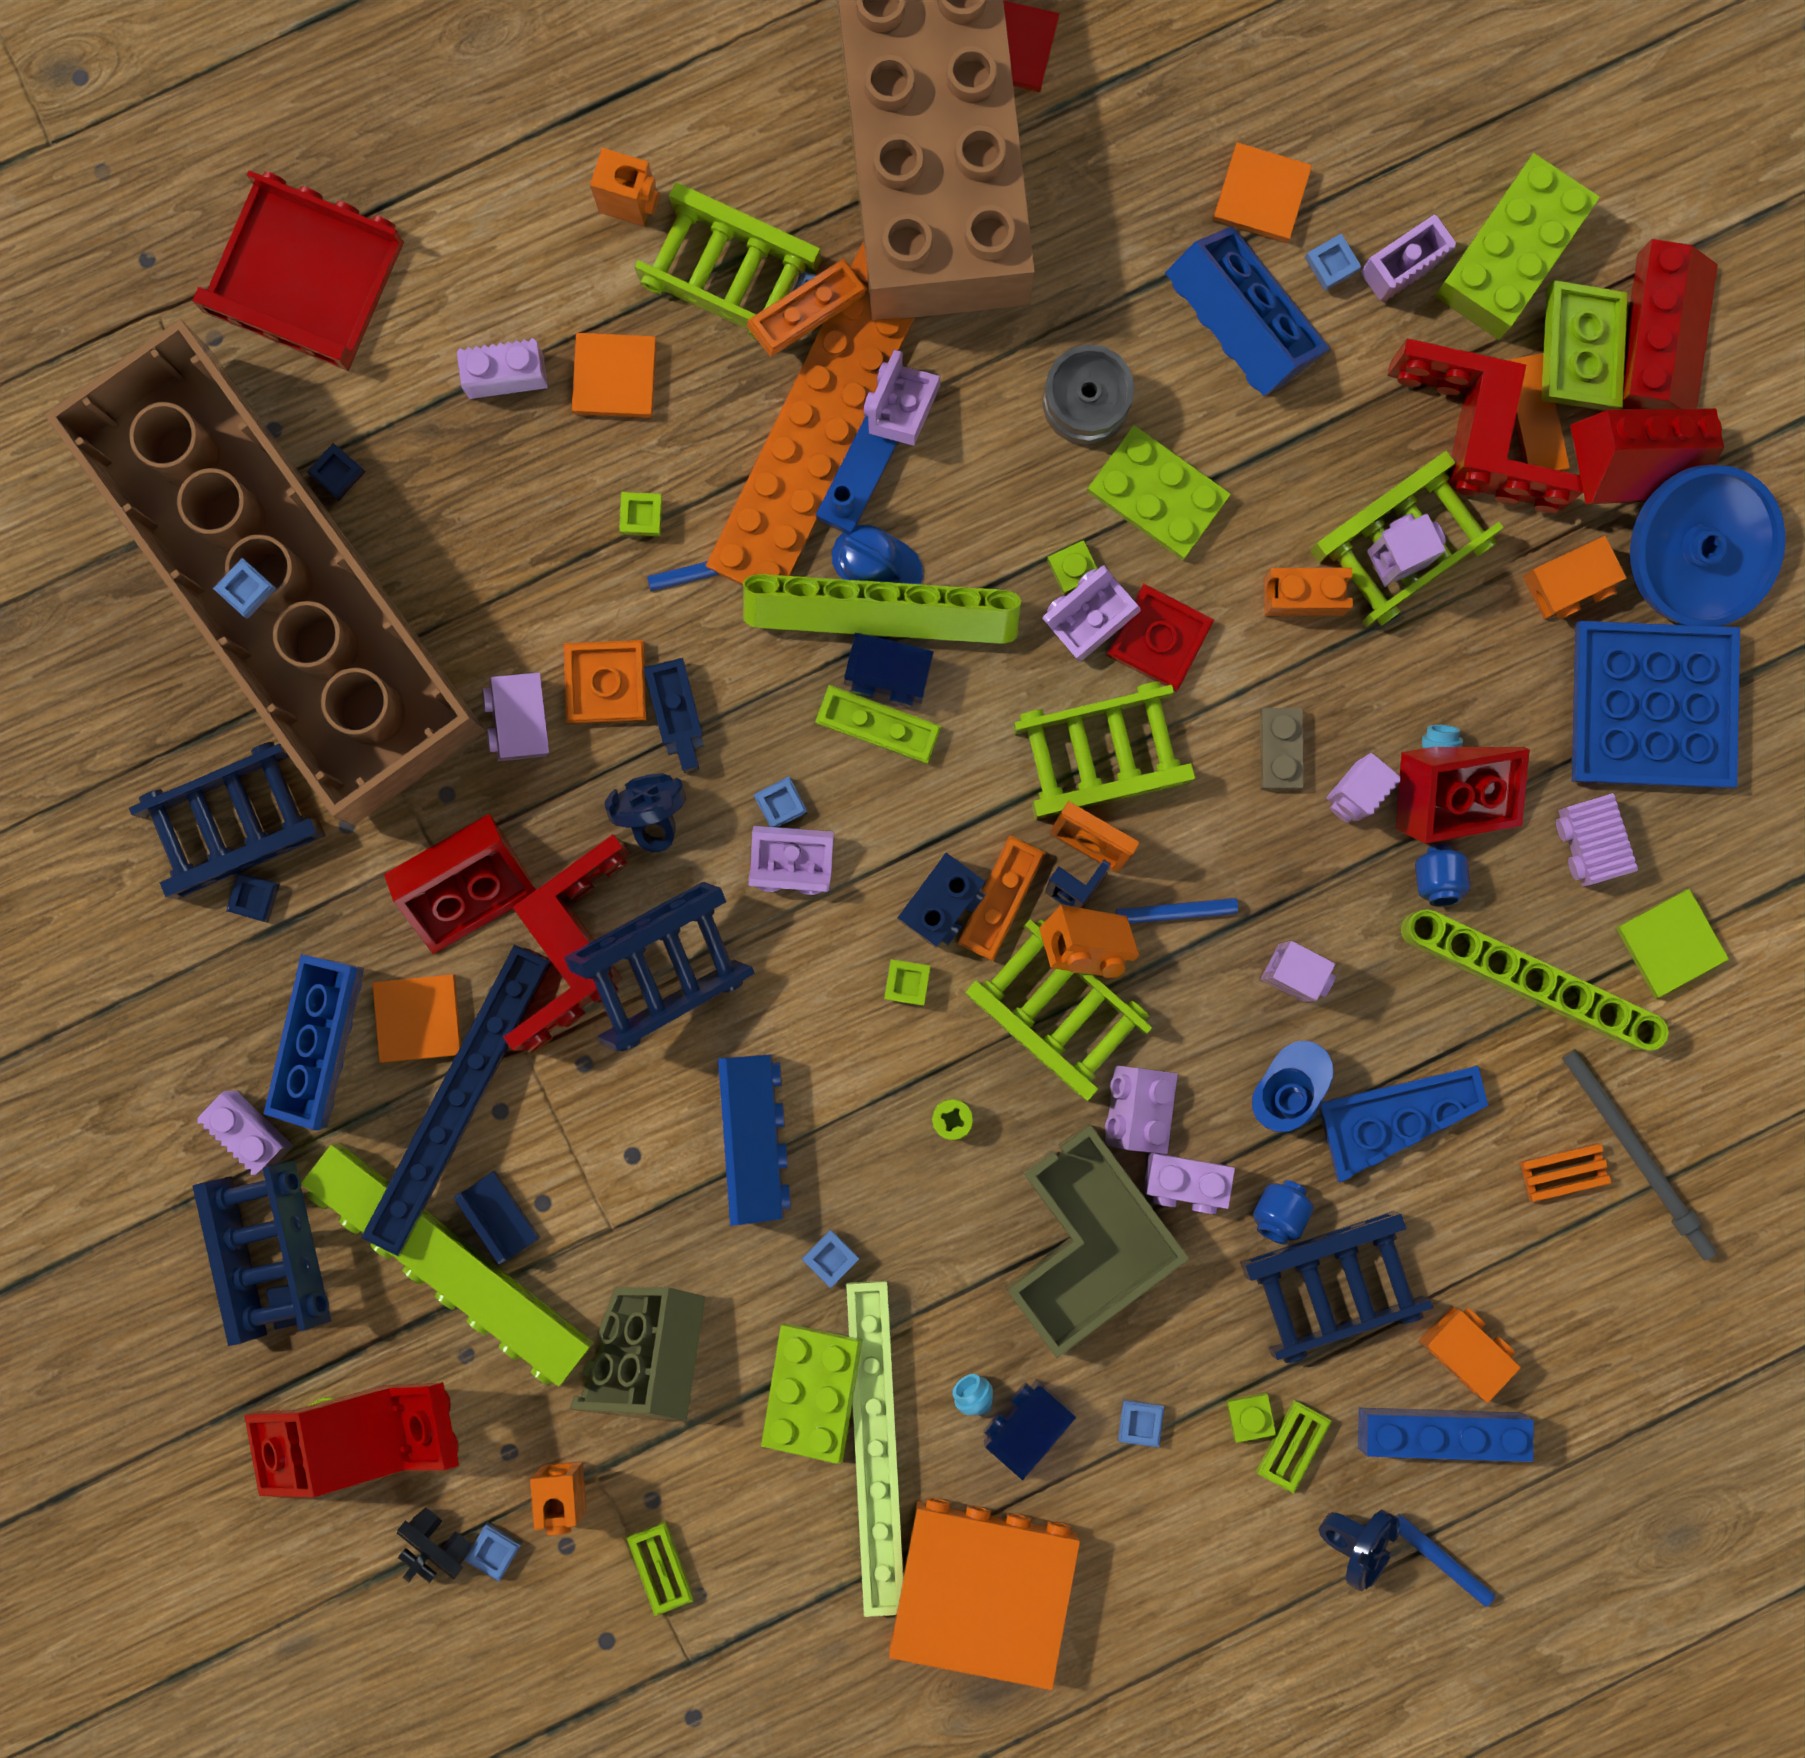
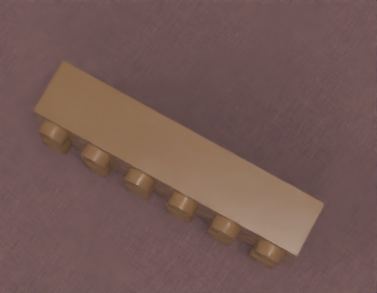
(936, 156)
(328, 648)

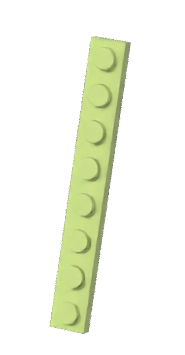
(876, 1449)

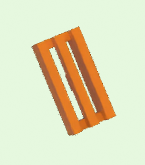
(1598, 1164)

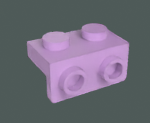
(900, 401)
(1091, 612)
(791, 859)
(1140, 1109)

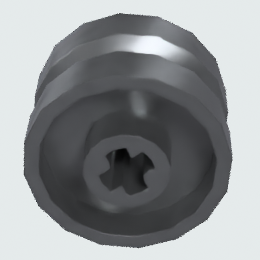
(1093, 371)

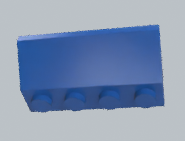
(1246, 310)
(314, 1042)
(751, 1139)

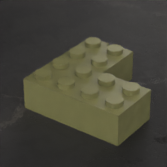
(1113, 1247)

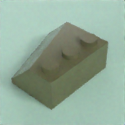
(644, 1355)

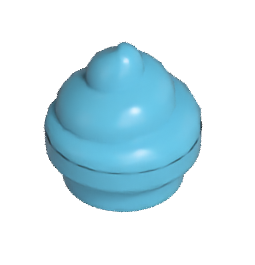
(1442, 736)
(973, 1395)

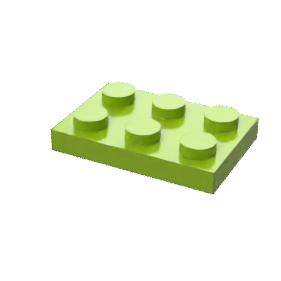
(1584, 346)
(1158, 492)
(811, 1393)

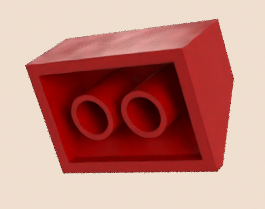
(459, 884)

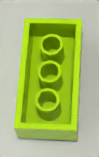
(1517, 246)

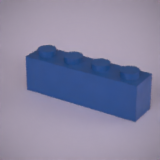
(1445, 1434)

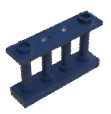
(222, 861)
(630, 943)
(230, 1257)
(1305, 1259)

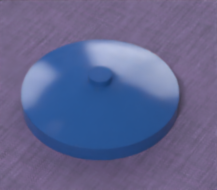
(1707, 545)

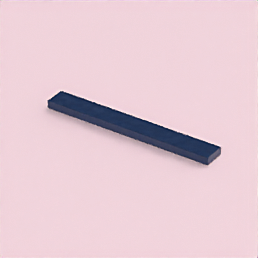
(455, 1101)

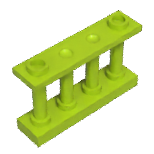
(725, 224)
(1402, 501)
(1130, 780)
(1051, 1047)

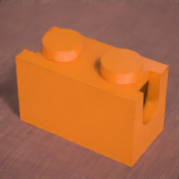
(624, 187)
(1574, 578)
(1307, 592)
(1088, 941)
(1470, 1353)
(558, 1497)

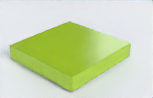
(1672, 943)

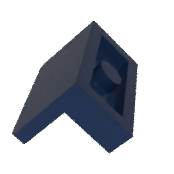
(1071, 891)
(497, 1217)

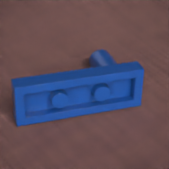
(856, 480)

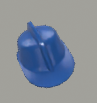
(875, 556)
(1293, 1087)

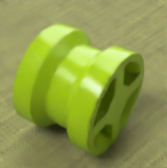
(951, 1114)

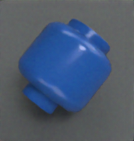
(1442, 876)
(1283, 1212)

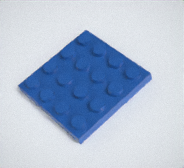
(1656, 704)

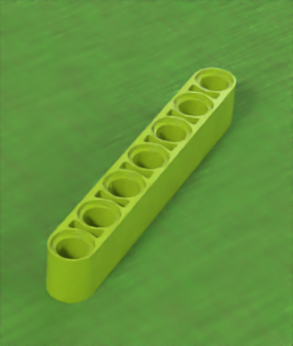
(881, 608)
(1553, 981)

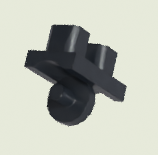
(446, 1558)

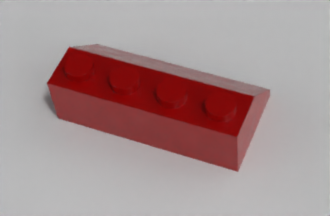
(1667, 326)
(1633, 451)

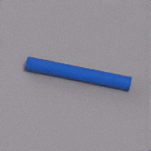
(679, 576)
(1180, 910)
(1445, 1562)

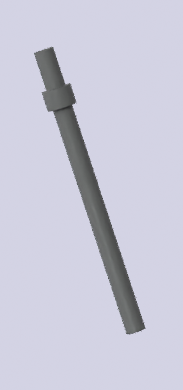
(1683, 1219)

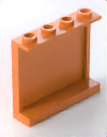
(985, 1593)

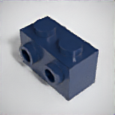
(937, 898)

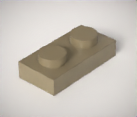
(1281, 748)

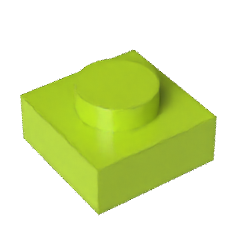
(640, 514)
(1071, 565)
(907, 982)
(1250, 1417)

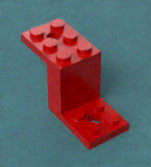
(1484, 425)
(561, 933)
(352, 1440)

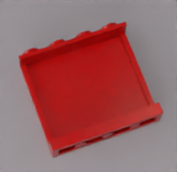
(302, 270)

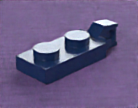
(675, 711)

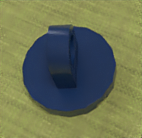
(647, 802)
(1362, 1544)

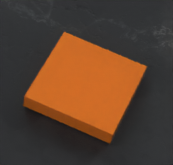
(1262, 192)
(614, 375)
(605, 682)
(1093, 837)
(417, 1018)

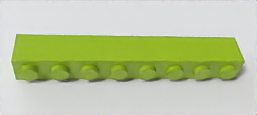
(454, 1270)

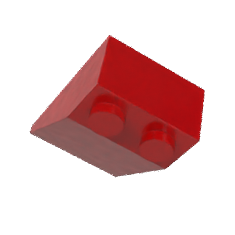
(1461, 791)

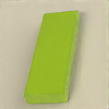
(878, 724)

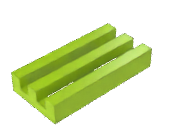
(1279, 1439)
(649, 1535)

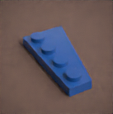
(1384, 1120)

